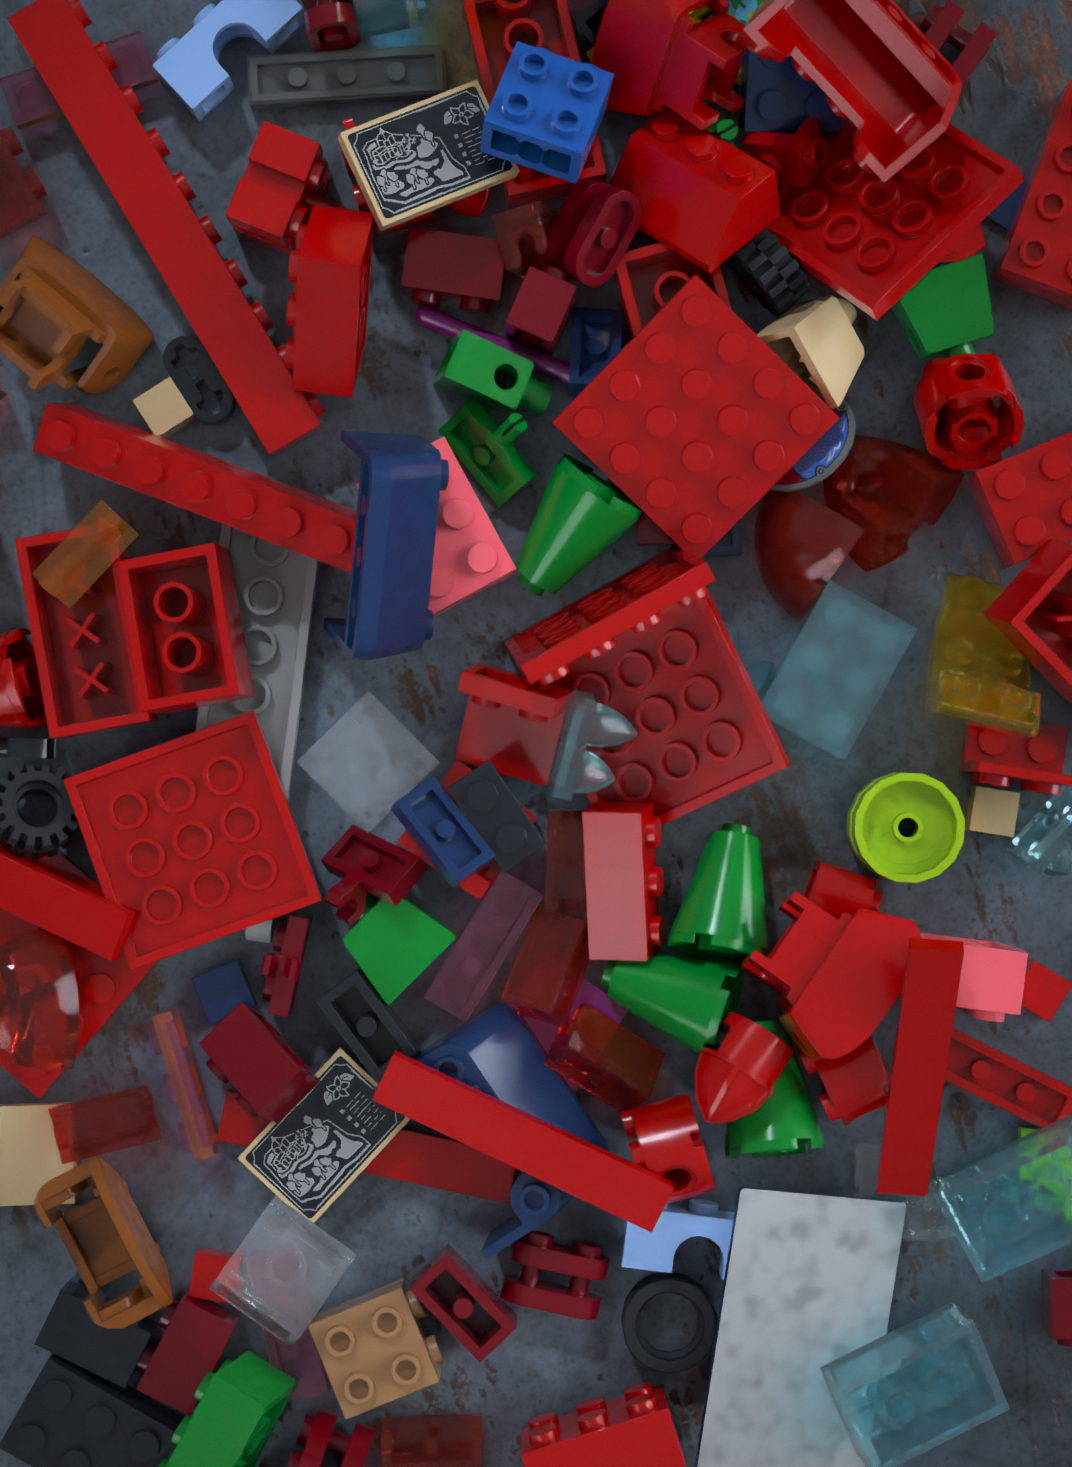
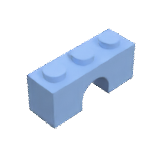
(192, 64)
(676, 1224)

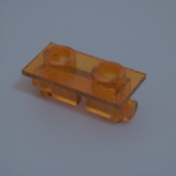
(85, 554)

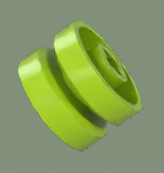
(926, 849)

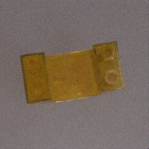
(974, 668)

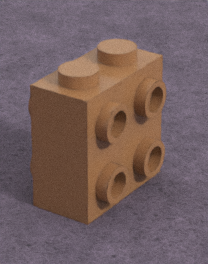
(376, 1348)

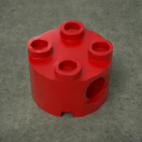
(968, 410)
(852, 1082)
(670, 1145)

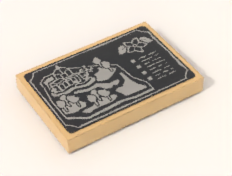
(424, 156)
(324, 1138)

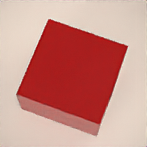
(1043, 990)
(206, 1268)

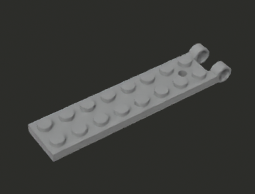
(276, 613)

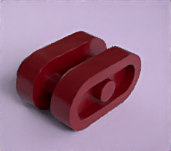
(331, 24)
(942, 27)
(592, 231)
(539, 1252)
(318, 1435)

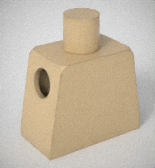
(818, 345)

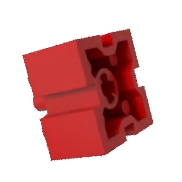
(279, 189)

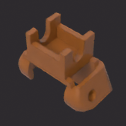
(50, 313)
(106, 1242)

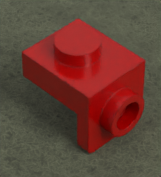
(793, 156)

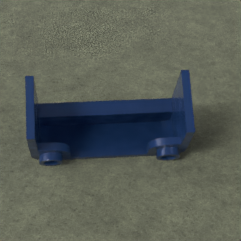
(391, 546)
(507, 1063)

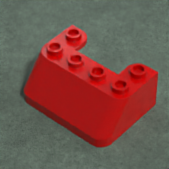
(870, 67)

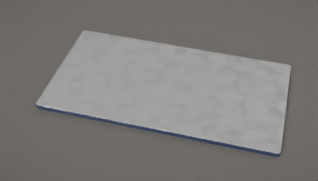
(798, 1291)

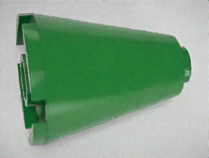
(572, 526)
(725, 900)
(677, 995)
(783, 1121)

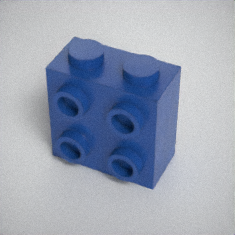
(546, 112)

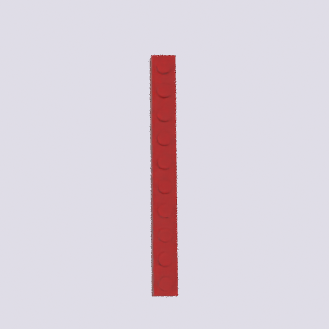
(165, 222)

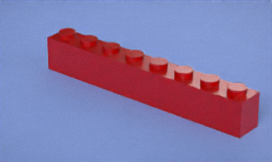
(198, 483)

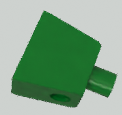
(948, 310)
(470, 371)
(396, 943)

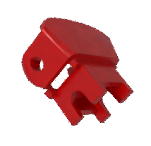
(668, 60)
(834, 974)

